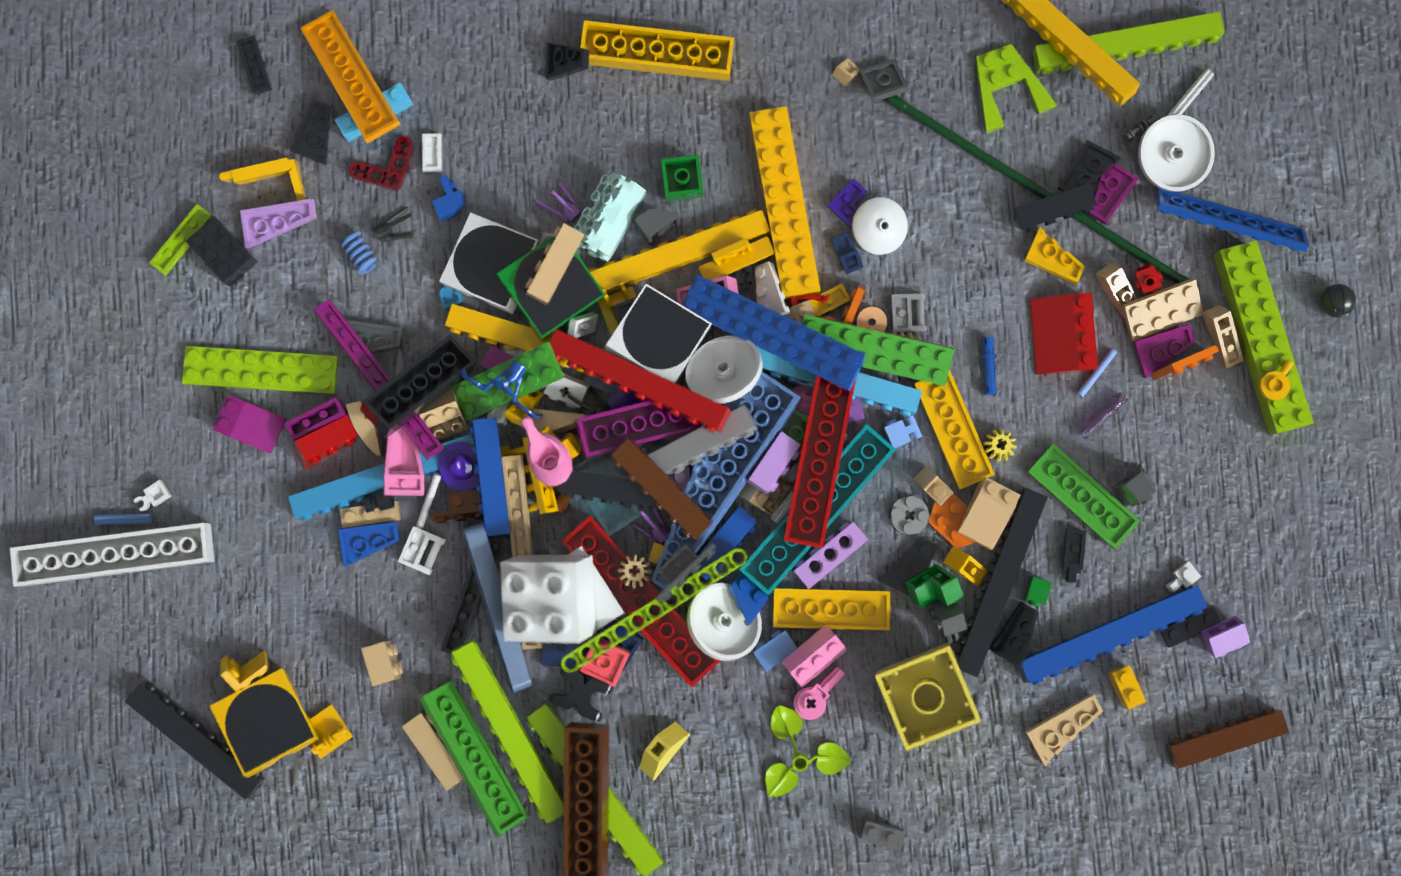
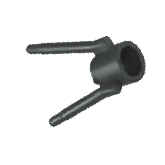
(384, 228)
(594, 409)

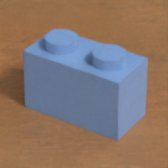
(774, 650)

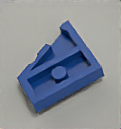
(747, 597)

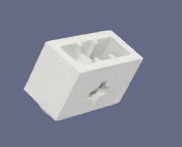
(575, 386)

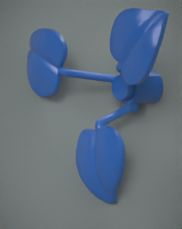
(512, 374)

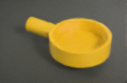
(1275, 384)

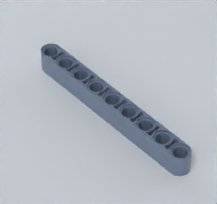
(491, 593)

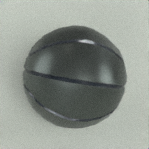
(1338, 300)

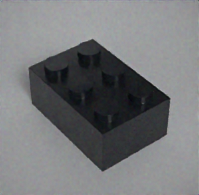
(221, 251)

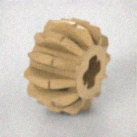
(630, 565)

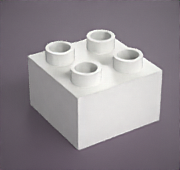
(548, 598)

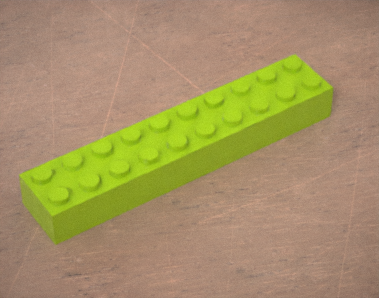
(1261, 333)

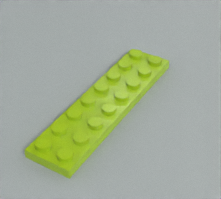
(260, 370)

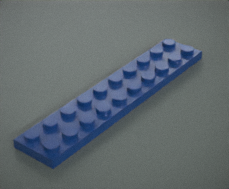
(774, 332)

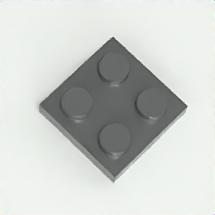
(883, 80)

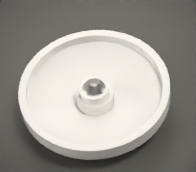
(1176, 153)
(724, 369)
(719, 626)

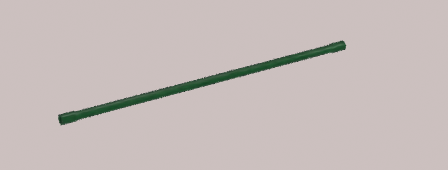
(904, 106)

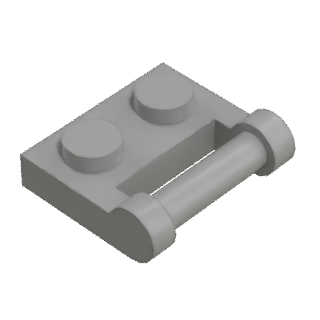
(902, 313)

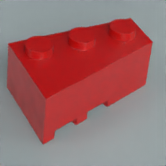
(325, 442)

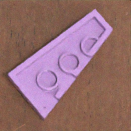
(273, 220)

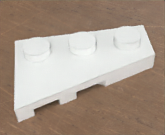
(768, 288)

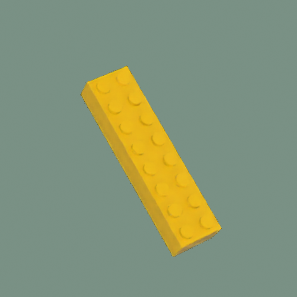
(658, 50)

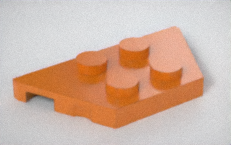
(947, 520)

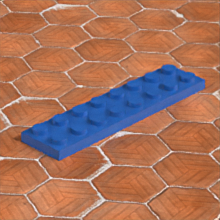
(1232, 219)

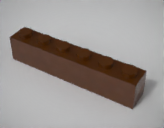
(661, 488)
(1226, 738)

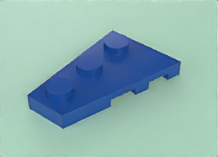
(366, 539)

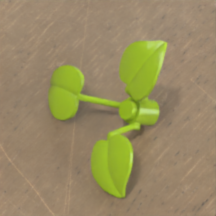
(829, 761)

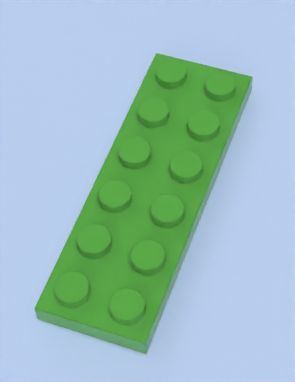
(540, 372)
(1083, 496)

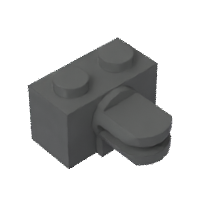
(948, 619)

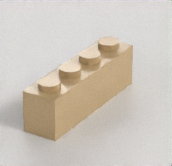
(555, 263)
(433, 750)

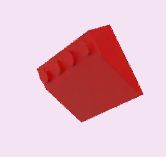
(1063, 334)

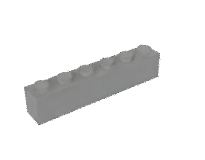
(701, 442)

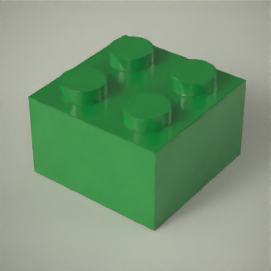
(682, 178)

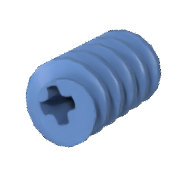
(358, 252)

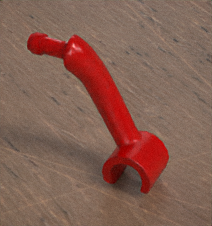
(793, 301)

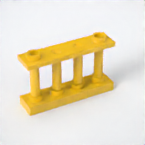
(544, 494)

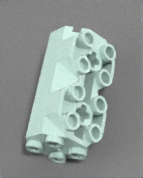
(609, 218)

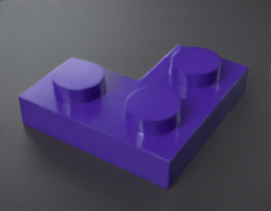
(844, 203)

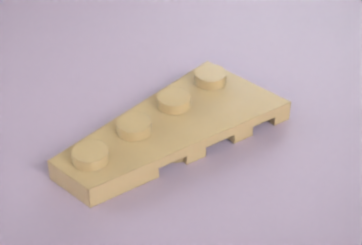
(1056, 731)

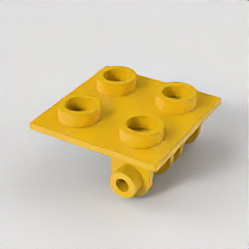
(330, 730)

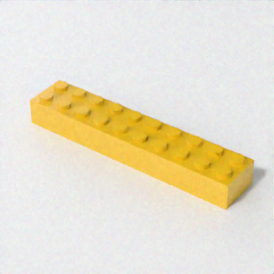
(784, 202)

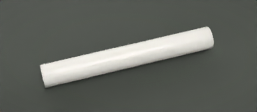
(428, 500)

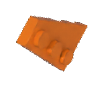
(856, 297)
(1190, 362)

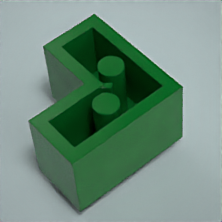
(933, 585)

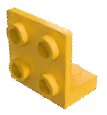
(242, 677)

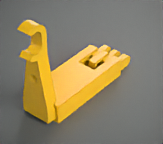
(268, 170)

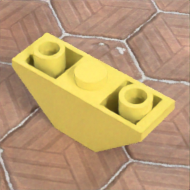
(662, 749)

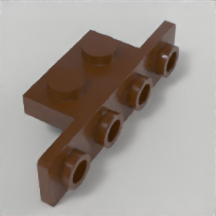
(461, 506)

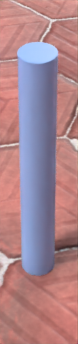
(1096, 373)

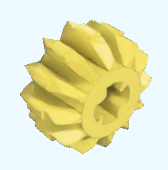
(1006, 449)

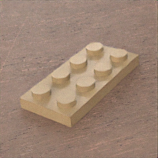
(1163, 309)

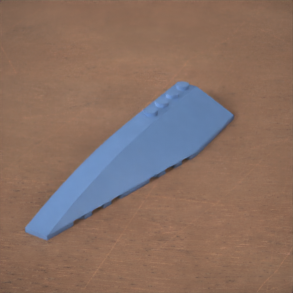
(721, 477)

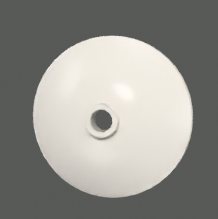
(868, 222)

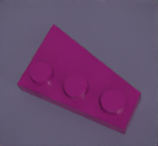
(1111, 192)
(1160, 348)

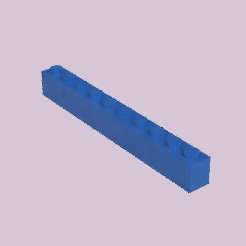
(1113, 633)

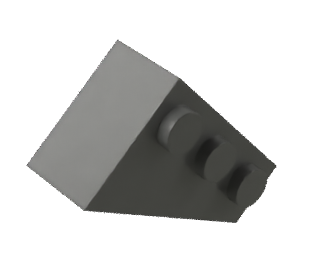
(1135, 488)

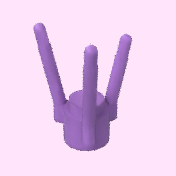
(570, 210)
(659, 532)

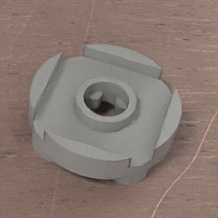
(920, 515)

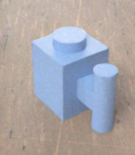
(897, 433)

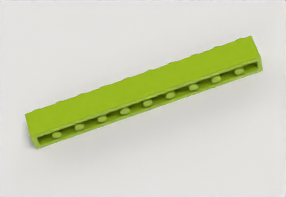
(1140, 40)
(509, 730)
(621, 823)

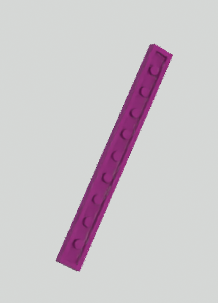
(373, 372)

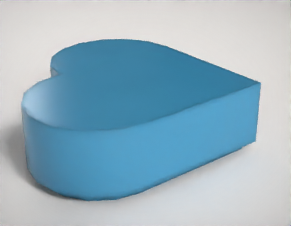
(450, 297)

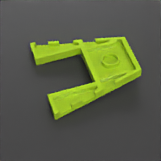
(1002, 69)

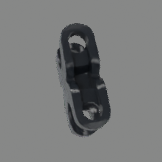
(581, 694)

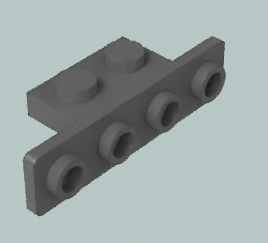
(680, 566)

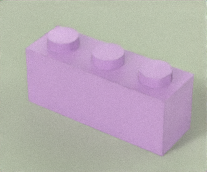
(774, 463)

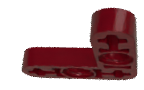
(391, 172)

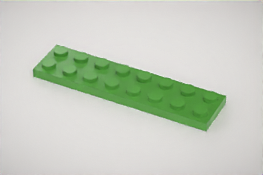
(889, 351)
(473, 758)

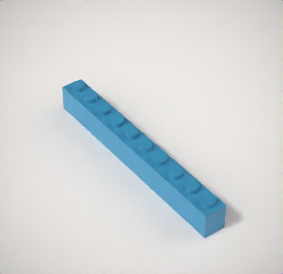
(355, 487)

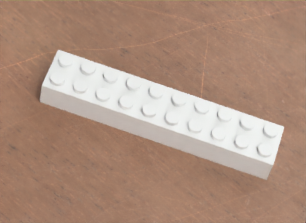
(112, 554)

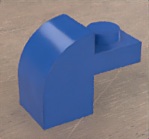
(450, 204)

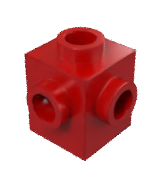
(1144, 273)

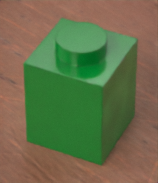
(1037, 591)

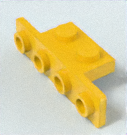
(736, 257)

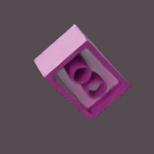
(249, 424)

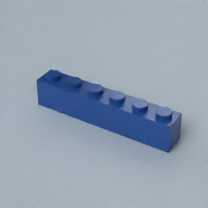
(491, 476)

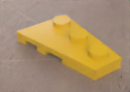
(1050, 257)

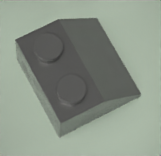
(656, 223)

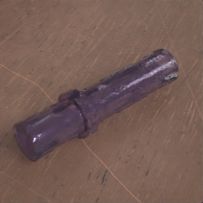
(1096, 421)

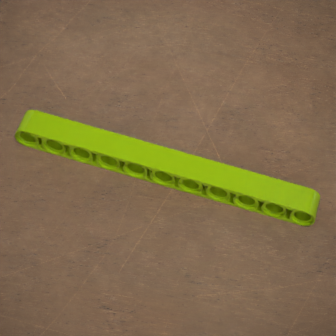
(614, 639)

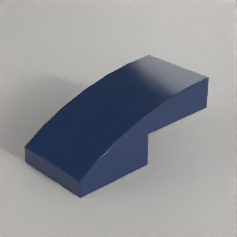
(846, 253)

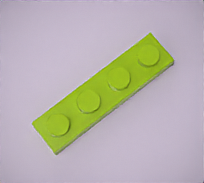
(176, 245)

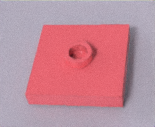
(608, 665)

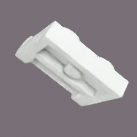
(416, 547)

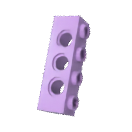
(856, 539)

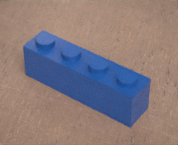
(729, 537)

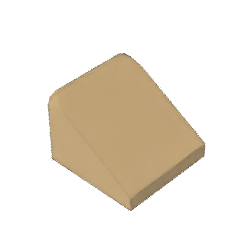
(846, 72)

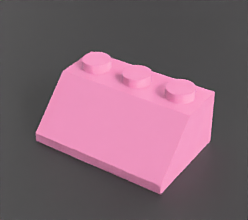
(814, 656)

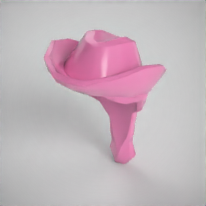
(547, 456)

